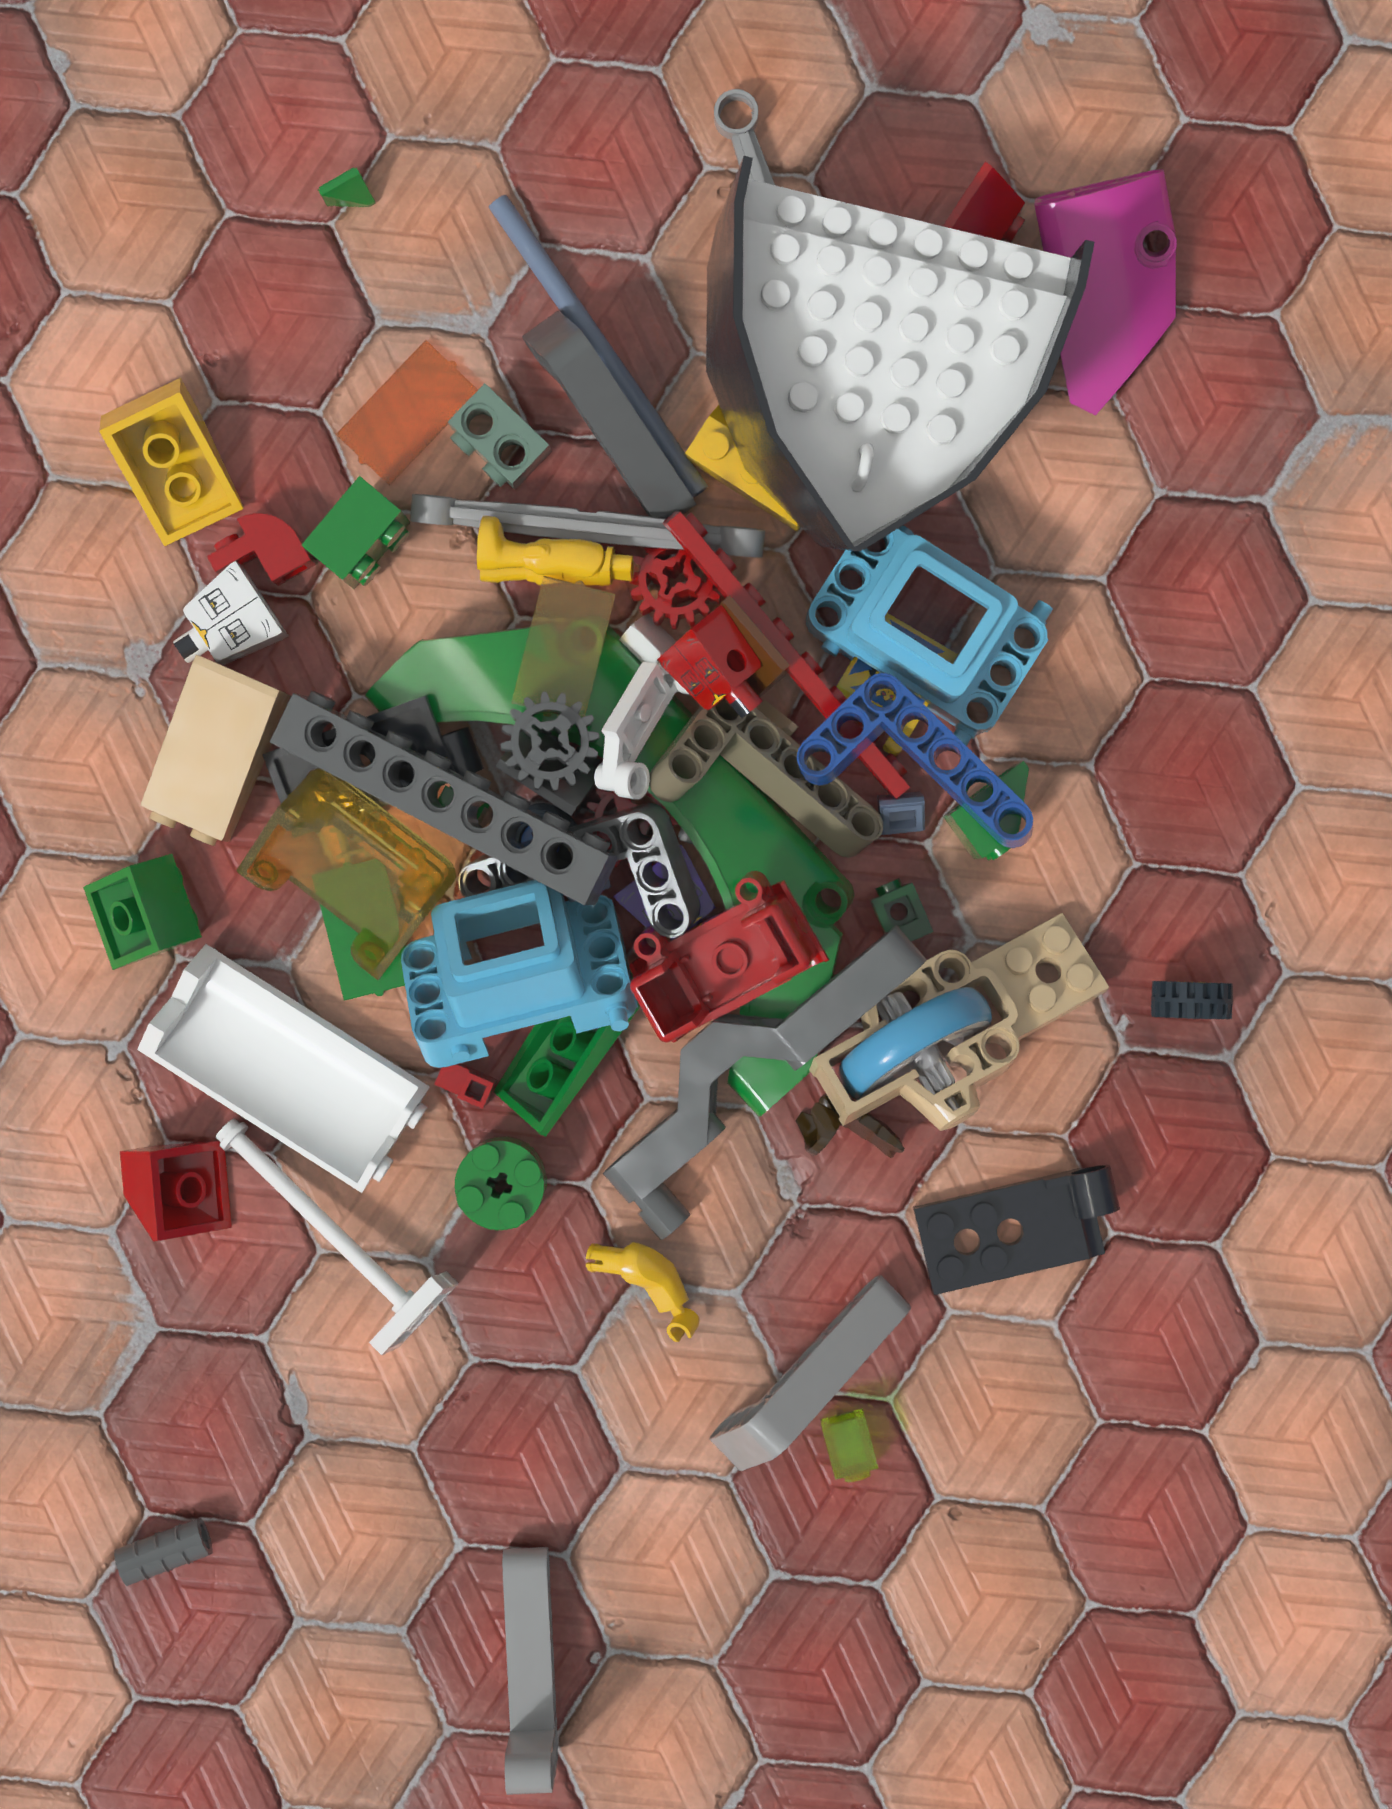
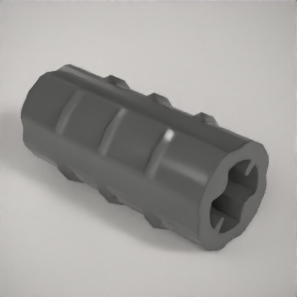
(163, 1551)

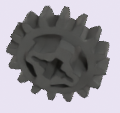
(562, 725)

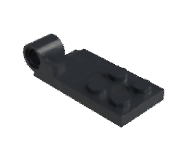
(410, 719)
(1055, 1220)

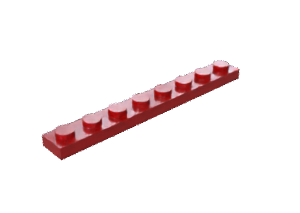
(803, 667)

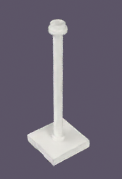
(409, 1307)

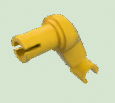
(655, 1274)

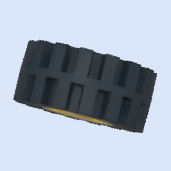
(1191, 1000)

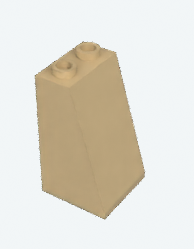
(213, 751)

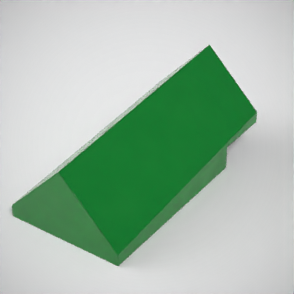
(553, 1069)

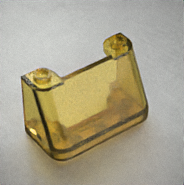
(353, 864)

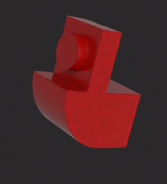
(268, 539)

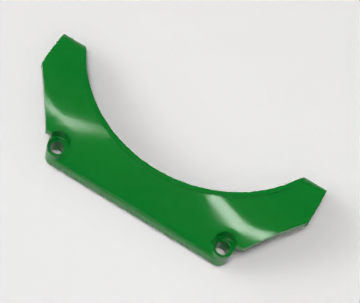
(722, 814)

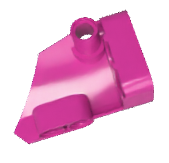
(1127, 288)

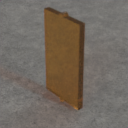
(407, 412)

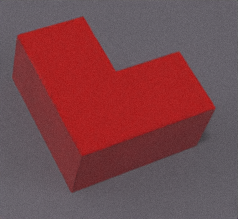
(467, 1083)

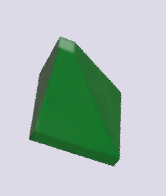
(347, 191)

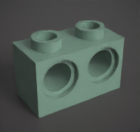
(506, 430)

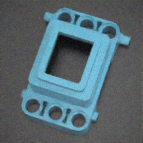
(943, 685)
(575, 974)

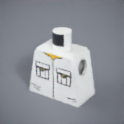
(229, 619)

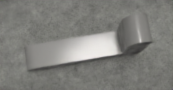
(774, 1422)
(533, 1736)

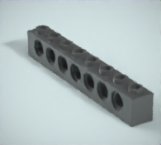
(301, 735)

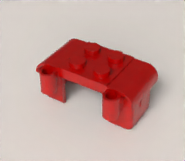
(723, 959)

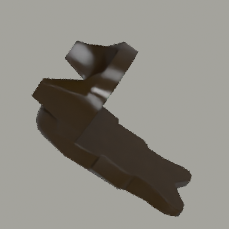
(824, 1122)

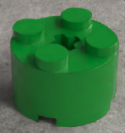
(477, 1193)

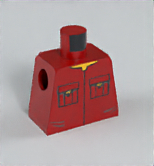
(714, 663)

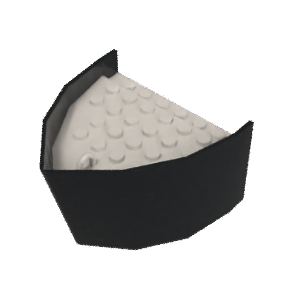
(874, 353)

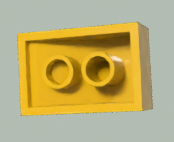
(170, 461)

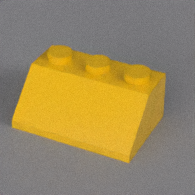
(717, 455)

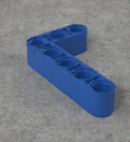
(923, 750)

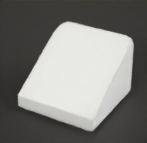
(647, 639)

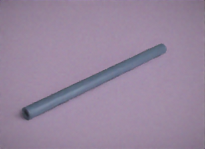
(573, 309)

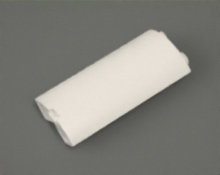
(284, 1068)

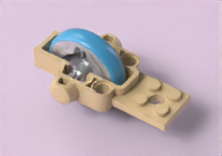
(953, 1026)

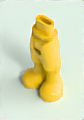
(555, 558)

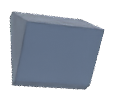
(903, 813)

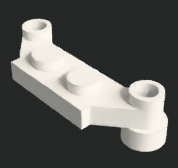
(630, 729)

